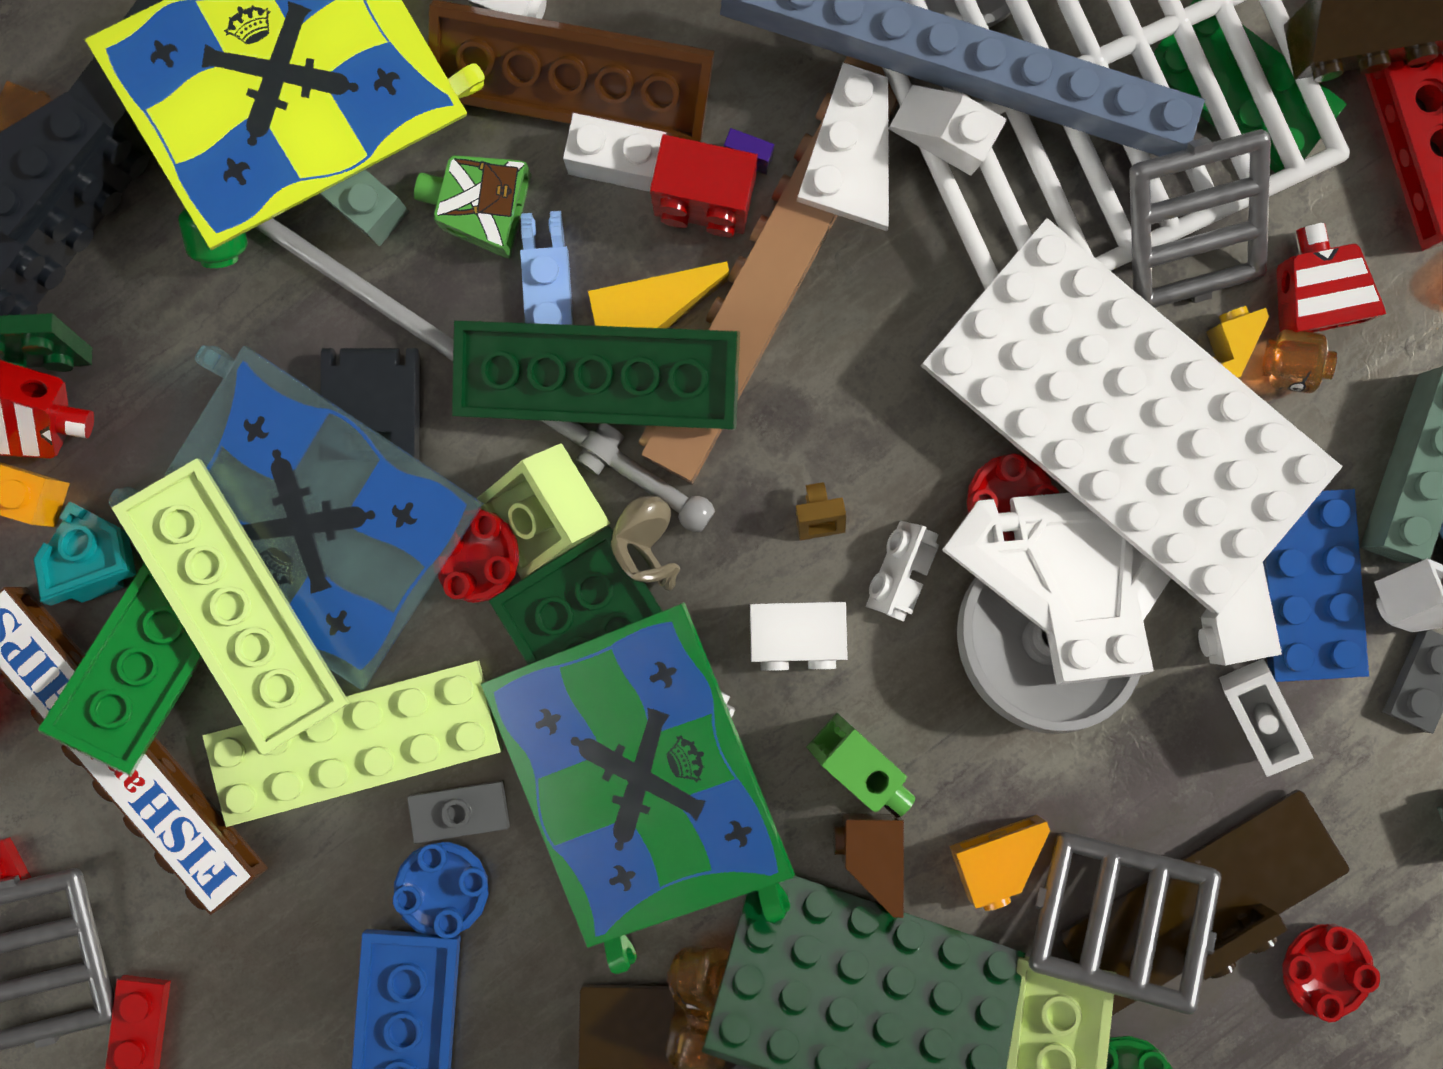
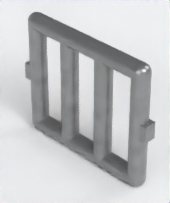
(1255, 230)
(91, 969)
(1087, 971)

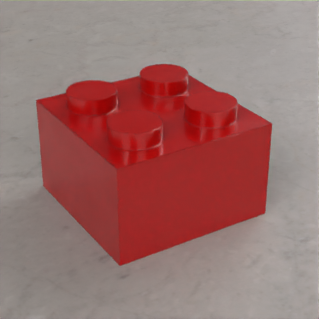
(703, 185)

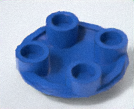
(441, 889)

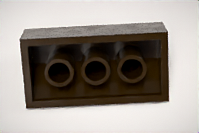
(1362, 34)

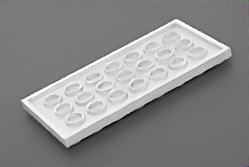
(1131, 416)

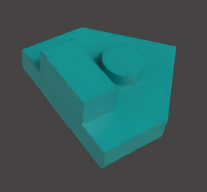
(83, 558)

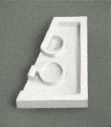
(851, 152)

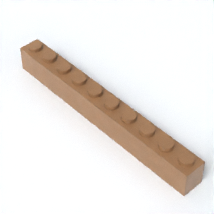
(759, 295)

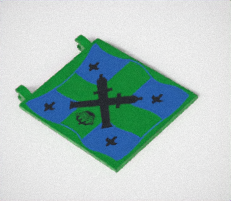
(639, 781)

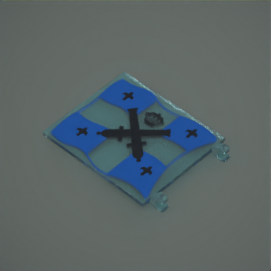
(328, 505)

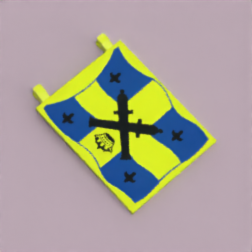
(275, 97)

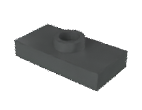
(458, 811)

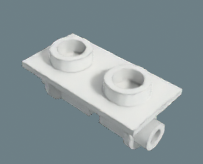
(907, 549)

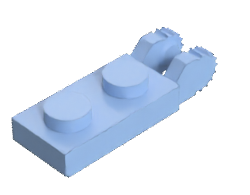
(546, 274)

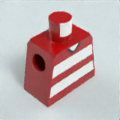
(1325, 285)
(37, 413)

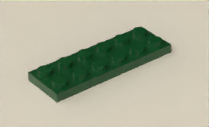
(596, 374)

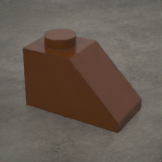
(874, 855)

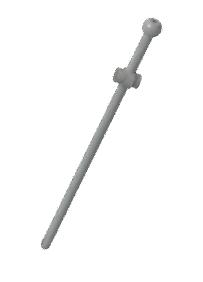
(597, 447)

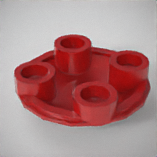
(1008, 478)
(482, 560)
(1329, 971)

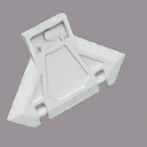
(1068, 579)

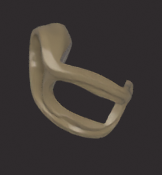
(641, 526)

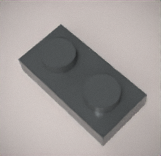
(1419, 687)

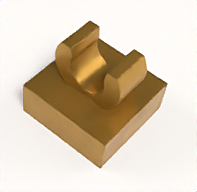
(819, 515)

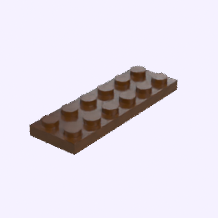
(568, 69)

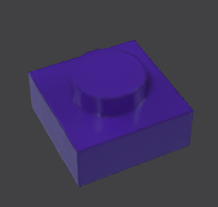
(745, 142)

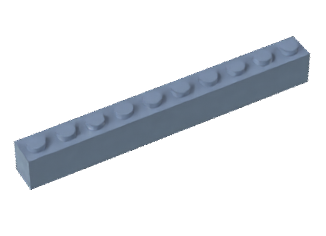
(986, 67)

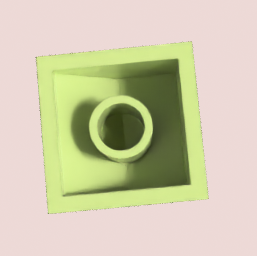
(545, 507)

